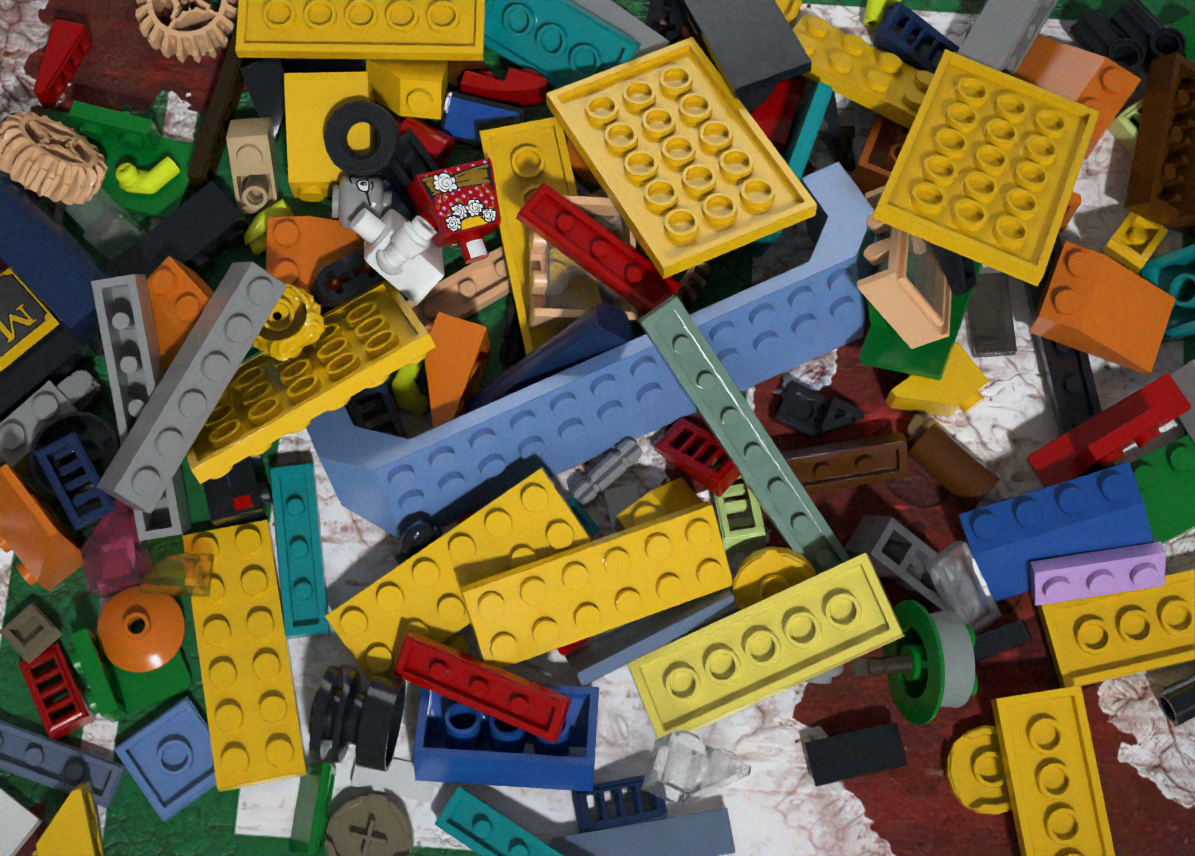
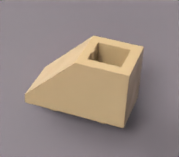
(253, 163)

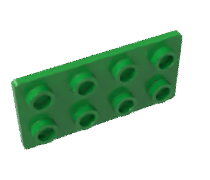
(135, 141)
(889, 351)

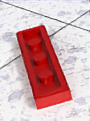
(596, 249)
(482, 686)

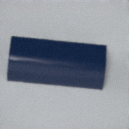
(47, 257)
(583, 339)

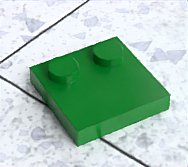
(1168, 488)

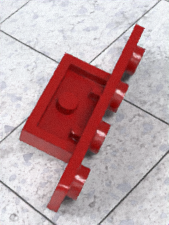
(1109, 433)

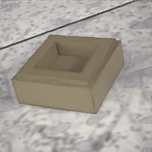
(30, 633)

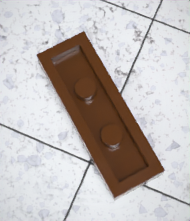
(850, 462)

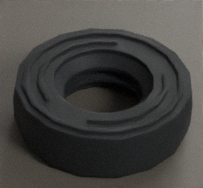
(337, 144)

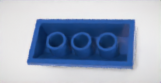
(1054, 522)
(474, 748)

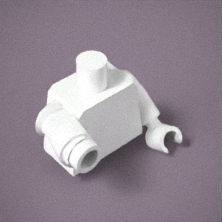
(401, 251)

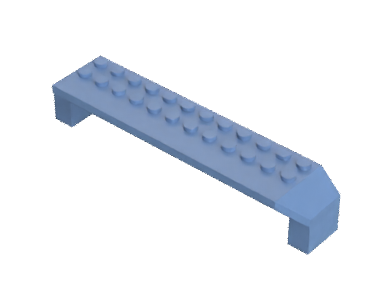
(612, 394)

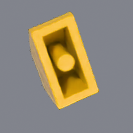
(410, 86)
(956, 390)
(657, 503)
(73, 828)

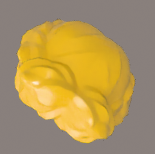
(297, 328)

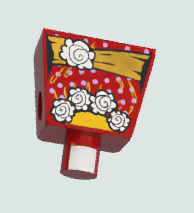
(459, 206)

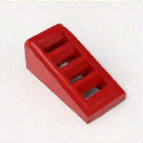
(61, 59)
(715, 481)
(71, 721)

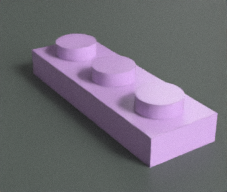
(1097, 573)

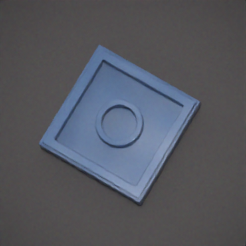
(171, 759)

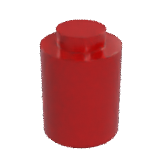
(434, 141)

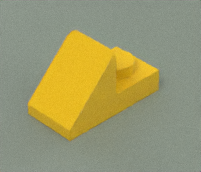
(1134, 242)

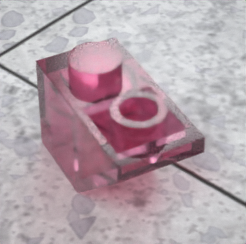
(114, 554)

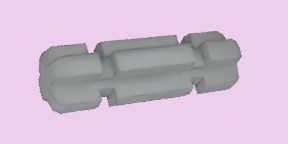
(606, 472)

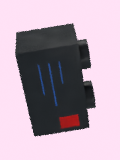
(238, 495)

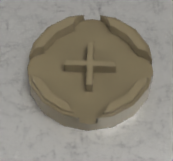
(369, 828)

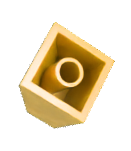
(308, 108)

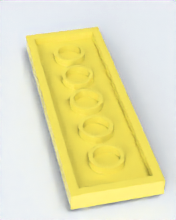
(766, 648)

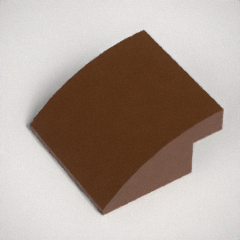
(1164, 153)

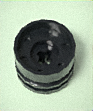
(99, 439)
(357, 718)

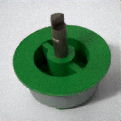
(928, 665)

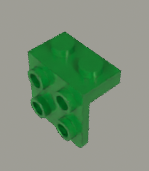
(120, 692)

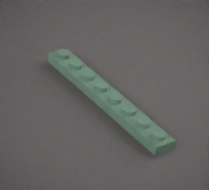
(741, 434)

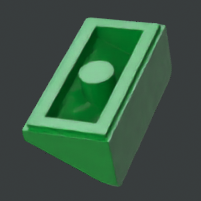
(312, 809)

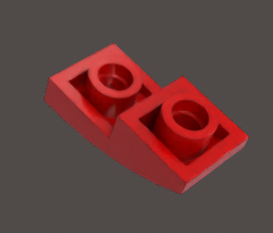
(518, 89)
(779, 111)

